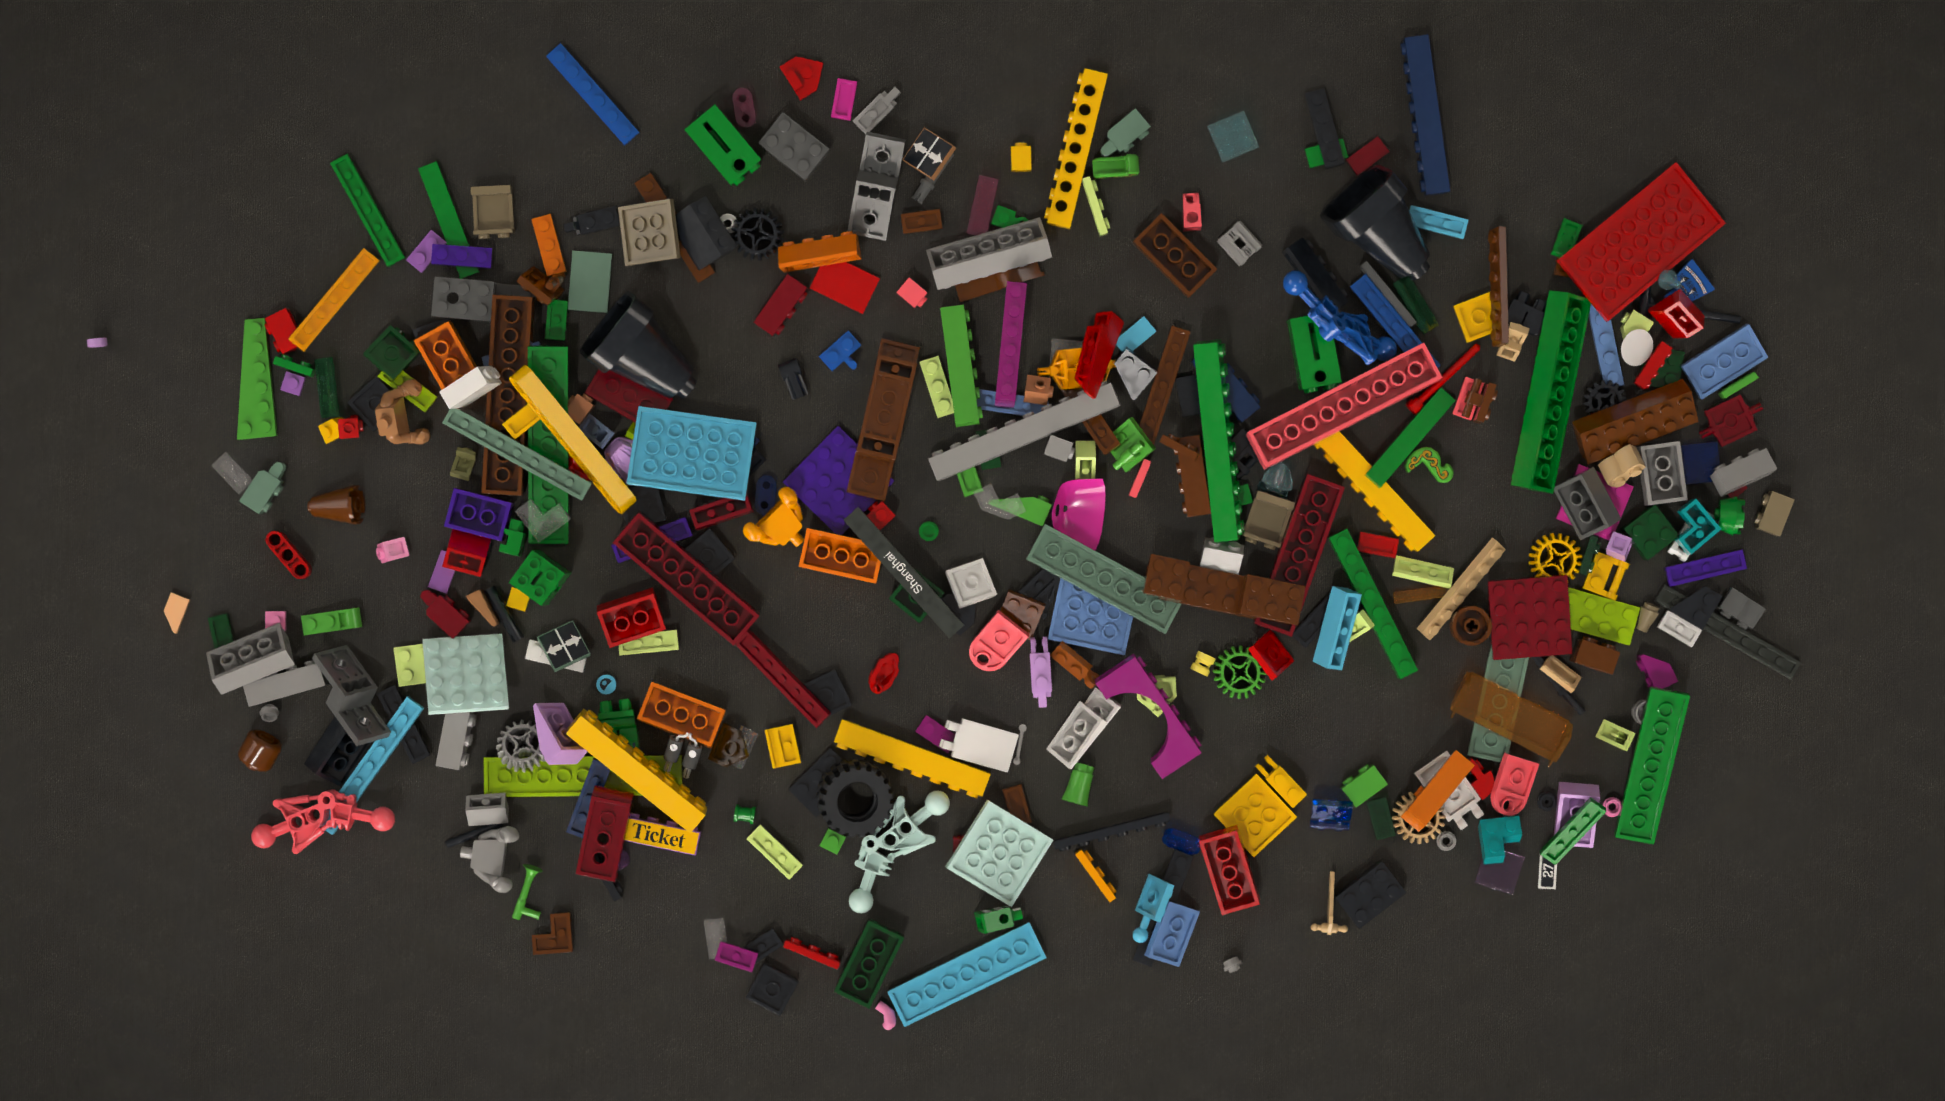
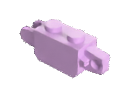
(1040, 672)

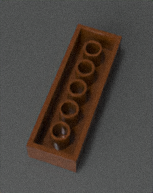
(1635, 421)

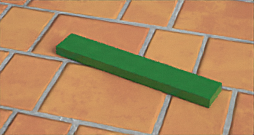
(367, 210)
(445, 211)
(1410, 437)

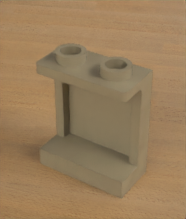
(493, 211)
(1267, 520)

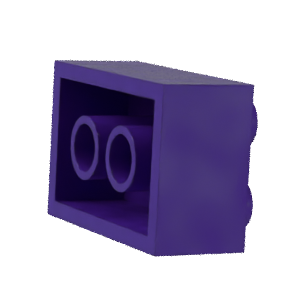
(478, 514)

